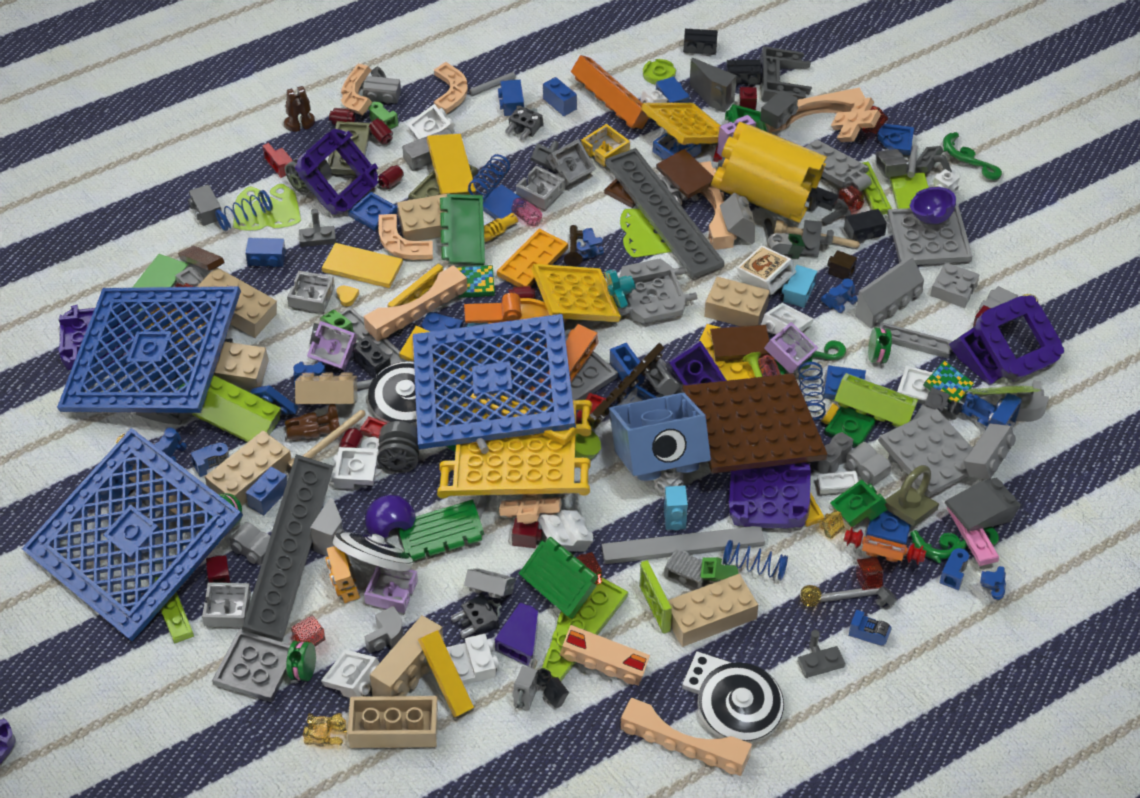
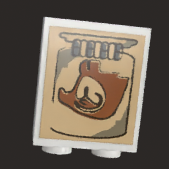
(766, 269)

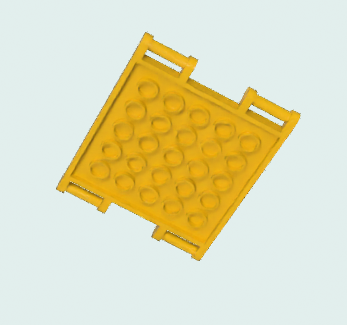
(518, 464)

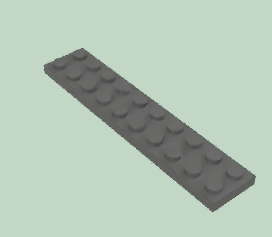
(665, 213)
(287, 549)

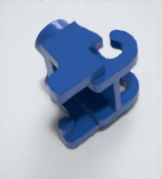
(590, 243)
(839, 295)
(300, 368)
(978, 407)
(169, 443)
(994, 581)

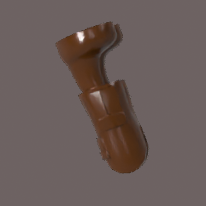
(297, 105)
(308, 425)

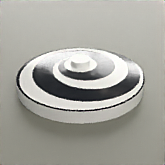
(393, 393)
(373, 550)
(740, 702)

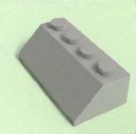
(889, 292)

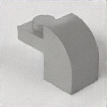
(1032, 405)
(388, 633)

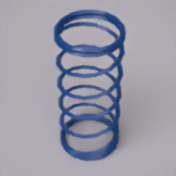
(492, 169)
(224, 217)
(811, 378)
(782, 560)

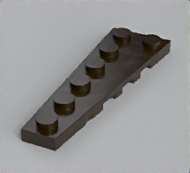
(630, 381)

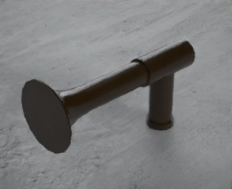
(573, 258)

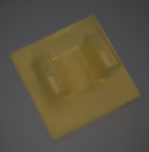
(832, 524)

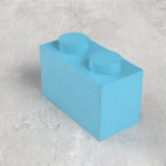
(799, 286)
(675, 507)

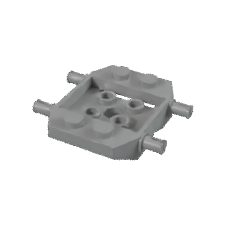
(669, 295)

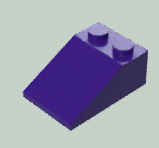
(975, 356)
(695, 366)

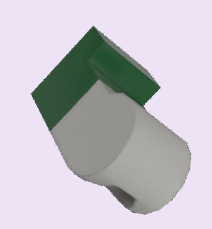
(787, 244)

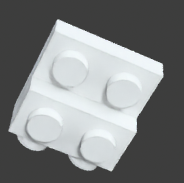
(430, 122)
(782, 315)
(354, 467)
(567, 529)
(474, 659)
(351, 674)

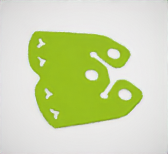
(282, 210)
(642, 235)
(1007, 389)

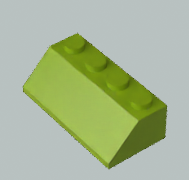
(875, 400)
(238, 410)

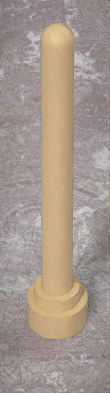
(782, 227)
(332, 436)

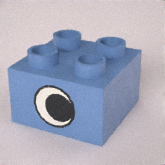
(660, 435)

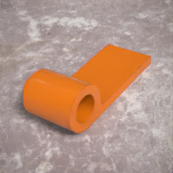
(494, 312)

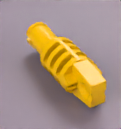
(498, 226)

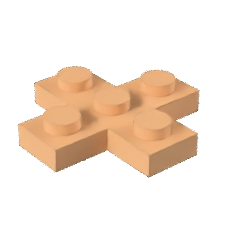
(853, 121)
(530, 507)

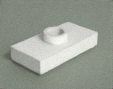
(836, 482)

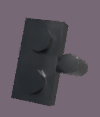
(821, 198)

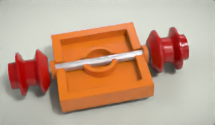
(877, 546)

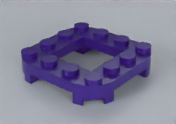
(319, 186)
(1007, 364)

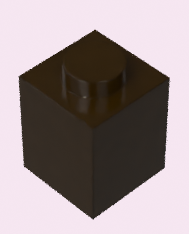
(842, 265)

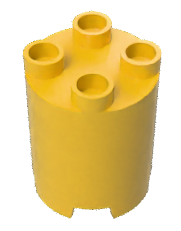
(769, 171)

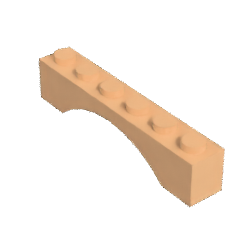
(828, 103)
(718, 234)
(385, 321)
(724, 753)

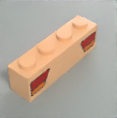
(604, 655)

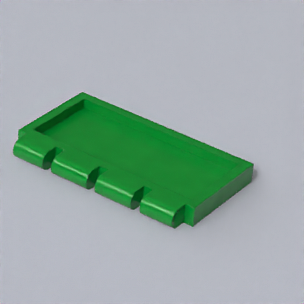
(464, 231)
(442, 528)
(559, 576)

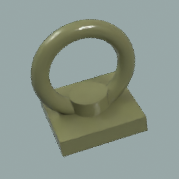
(910, 503)

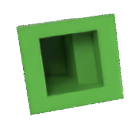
(378, 111)
(336, 319)
(714, 570)

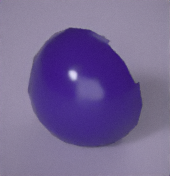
(933, 205)
(389, 513)

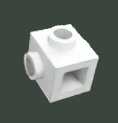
(653, 96)
(947, 180)
(669, 477)

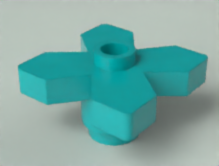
(619, 287)

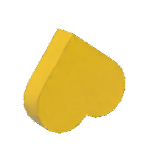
(347, 295)
(830, 412)

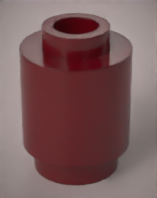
(340, 114)
(381, 131)
(390, 177)
(524, 292)
(351, 439)

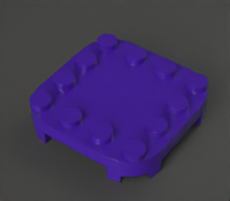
(72, 331)
(771, 496)

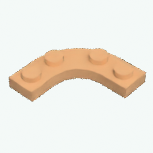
(457, 84)
(350, 90)
(399, 246)

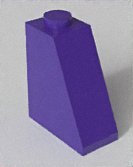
(519, 635)

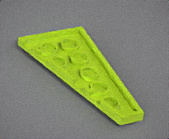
(591, 617)

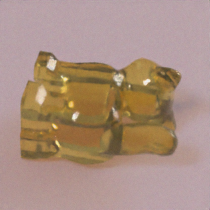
(321, 730)

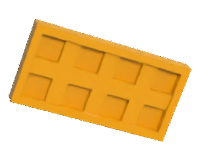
(538, 249)

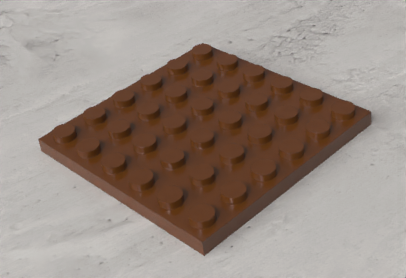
(757, 423)

